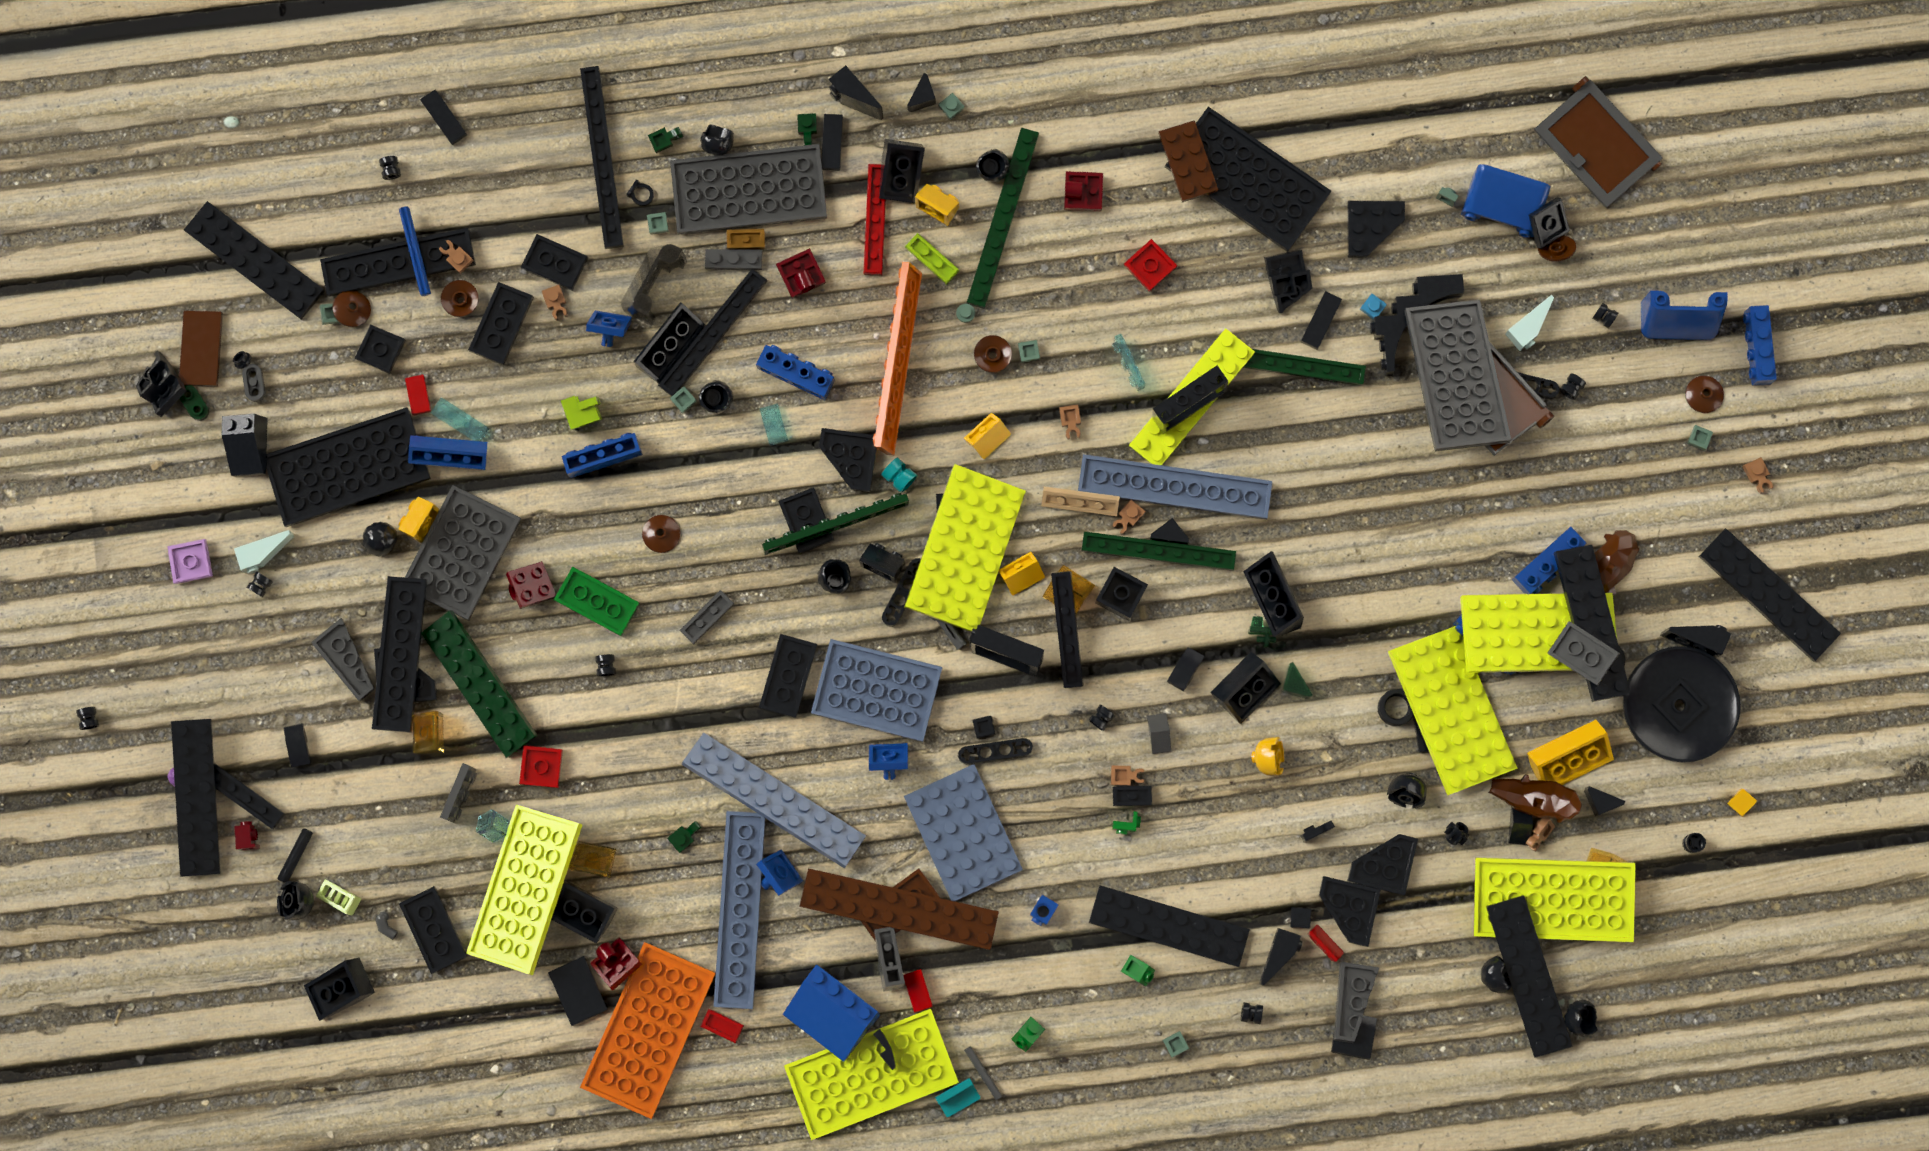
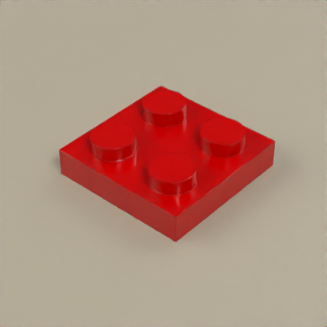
(1150, 265)
(541, 766)

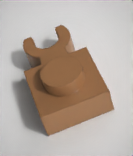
(457, 258)
(554, 299)
(1070, 418)
(1757, 472)
(1130, 515)
(1123, 775)
(1541, 831)

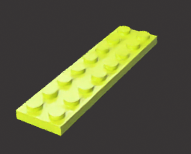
(1231, 357)

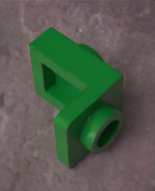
(1125, 827)
(1028, 1034)

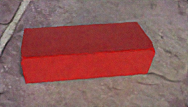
(1325, 943)
(917, 990)

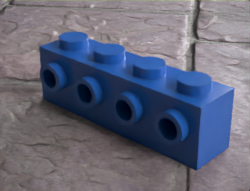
(1760, 345)
(795, 372)
(447, 452)
(601, 455)
(1544, 565)

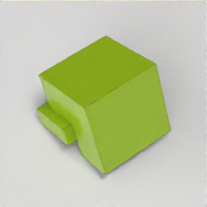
(581, 413)

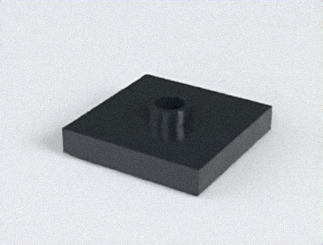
(1549, 222)
(380, 349)

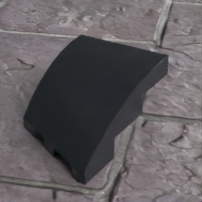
(1287, 278)
(160, 385)

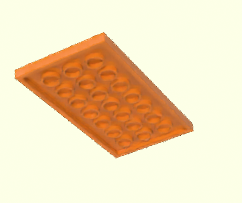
(648, 1030)

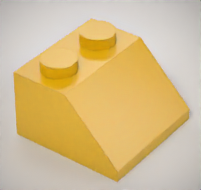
(937, 204)
(419, 519)

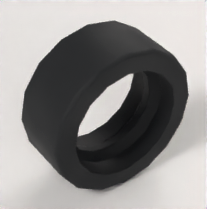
(1383, 714)

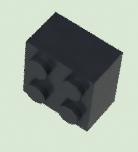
(1121, 593)

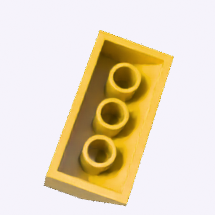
(1572, 754)

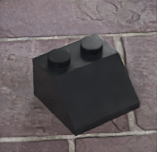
(882, 562)

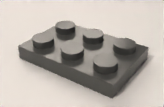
(1583, 653)
(459, 793)

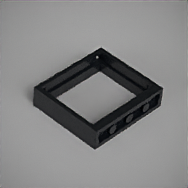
(1190, 399)
(1006, 650)

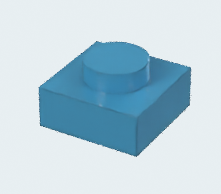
(1373, 306)

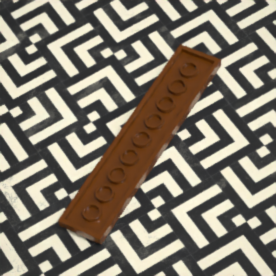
(899, 909)

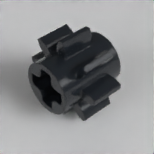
(1456, 833)

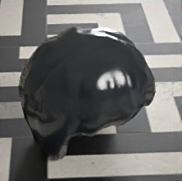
(717, 140)
(993, 165)
(716, 396)
(379, 538)
(834, 576)
(1495, 975)
(1581, 1018)

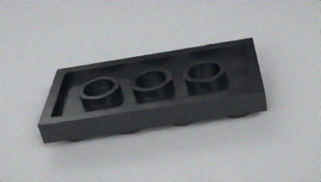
(501, 323)
(788, 676)
(433, 930)

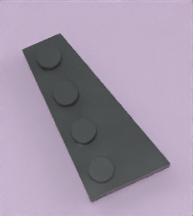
(342, 656)
(1353, 992)

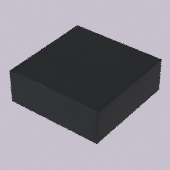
(983, 727)
(1300, 918)

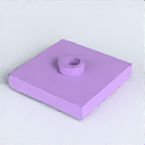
(190, 561)

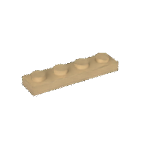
(1080, 501)

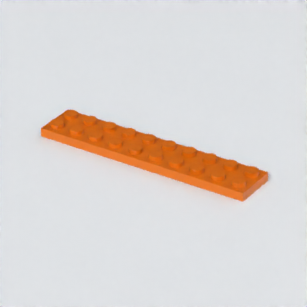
(898, 358)

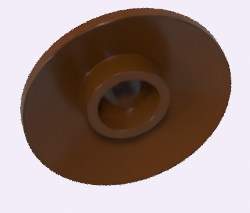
(1559, 249)
(456, 290)
(351, 317)
(996, 345)
(1696, 398)
(661, 543)

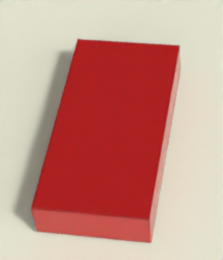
(418, 394)
(722, 1026)

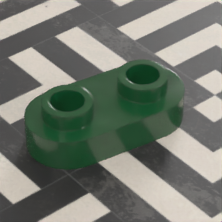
(194, 401)

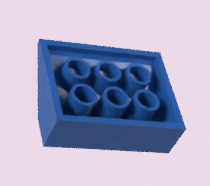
(830, 1013)

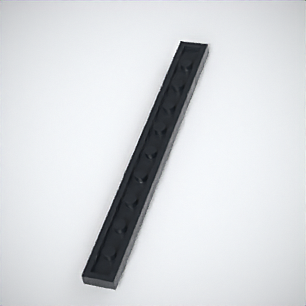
(602, 157)

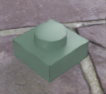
(951, 106)
(1447, 196)
(657, 223)
(327, 314)
(1028, 351)
(683, 399)
(1700, 437)
(1175, 1044)

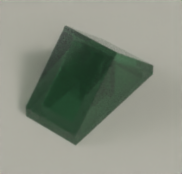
(1294, 683)

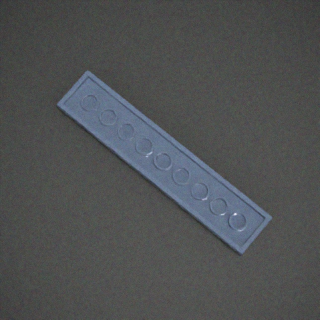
(1176, 486)
(774, 800)
(739, 910)

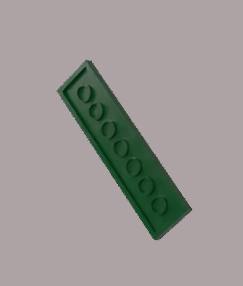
(479, 684)

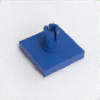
(608, 325)
(888, 758)
(778, 873)

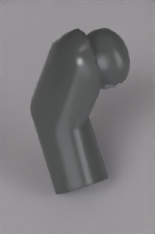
(382, 925)

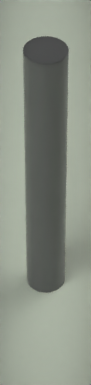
(983, 1073)

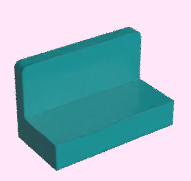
(958, 1097)

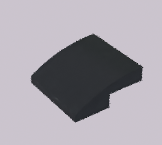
(1363, 1043)

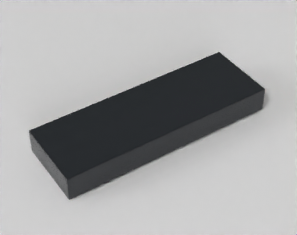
(443, 117)
(832, 142)
(1321, 320)

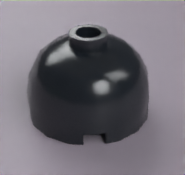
(1407, 790)
(295, 900)

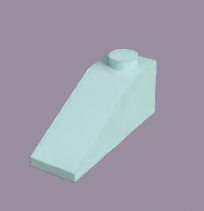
(1527, 329)
(259, 553)

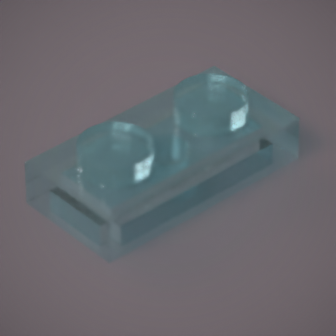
(773, 424)

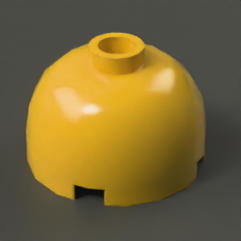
(1268, 756)

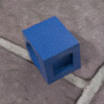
(1043, 901)

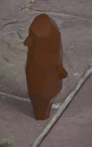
(1616, 558)
(1538, 797)

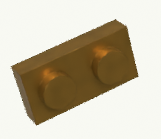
(745, 239)

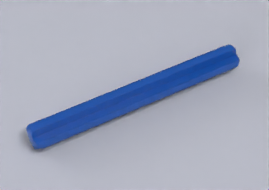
(414, 250)

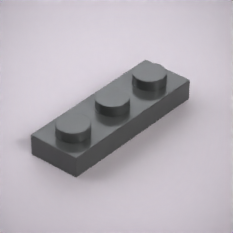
(733, 259)
(706, 617)

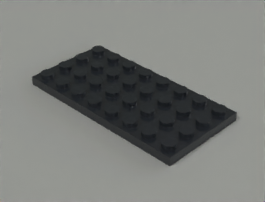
(1258, 182)
(344, 467)

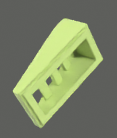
(349, 902)

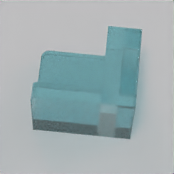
(492, 826)

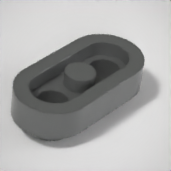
(253, 383)

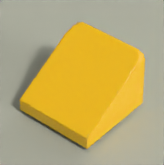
(1742, 802)

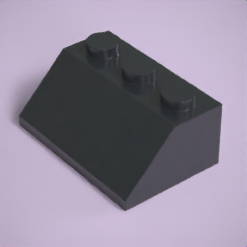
(1245, 687)
(583, 912)

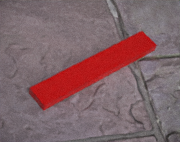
(874, 224)

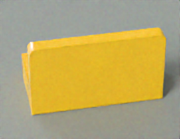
(988, 435)
(1021, 573)

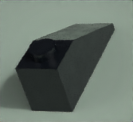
(1281, 951)

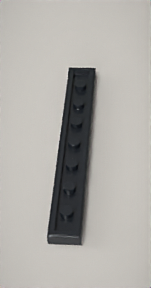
(712, 332)

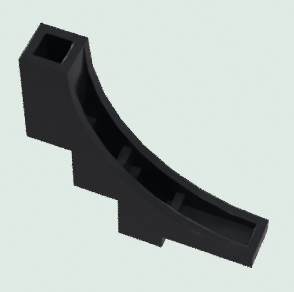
(1428, 291)

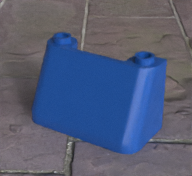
(1504, 198)
(1681, 322)

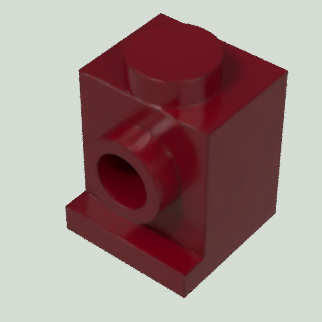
(245, 836)

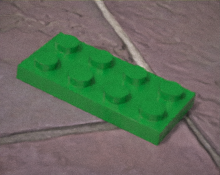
(596, 601)

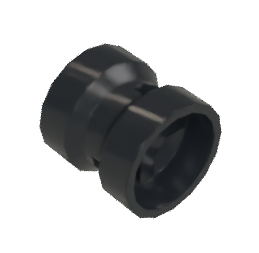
(389, 167)
(1609, 317)
(1572, 386)
(263, 581)
(605, 665)
(1101, 717)
(87, 718)
(1697, 844)
(1247, 1010)

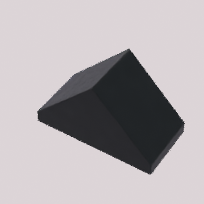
(922, 96)
(1170, 533)
(1601, 801)
(1519, 827)

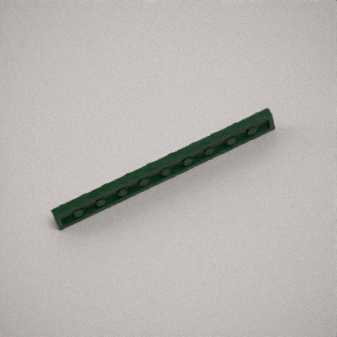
(1002, 218)

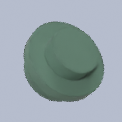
(965, 313)

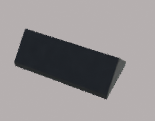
(669, 343)
(1274, 595)

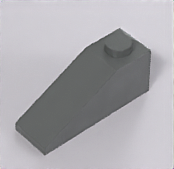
(889, 959)

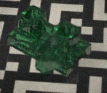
(1257, 629)

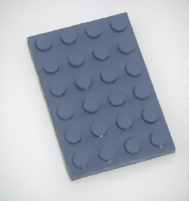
(876, 690)
(963, 833)

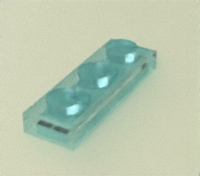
(1128, 362)
(459, 420)

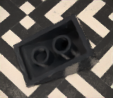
(853, 94)
(900, 170)
(245, 443)
(1706, 638)
(339, 988)

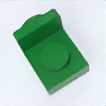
(1138, 970)

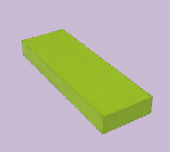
(932, 258)

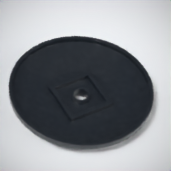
(1708, 699)

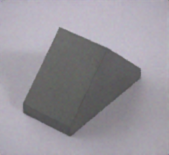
(1159, 733)

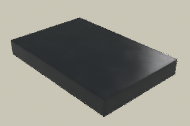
(554, 262)
(805, 510)
(578, 991)

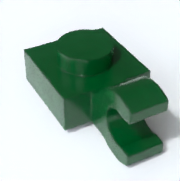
(807, 125)
(662, 139)
(683, 837)

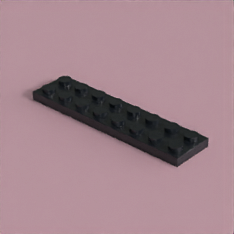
(254, 260)
(390, 263)
(1769, 595)
(1590, 612)
(399, 654)
(195, 797)
(1169, 926)
(1529, 976)

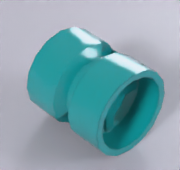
(899, 475)

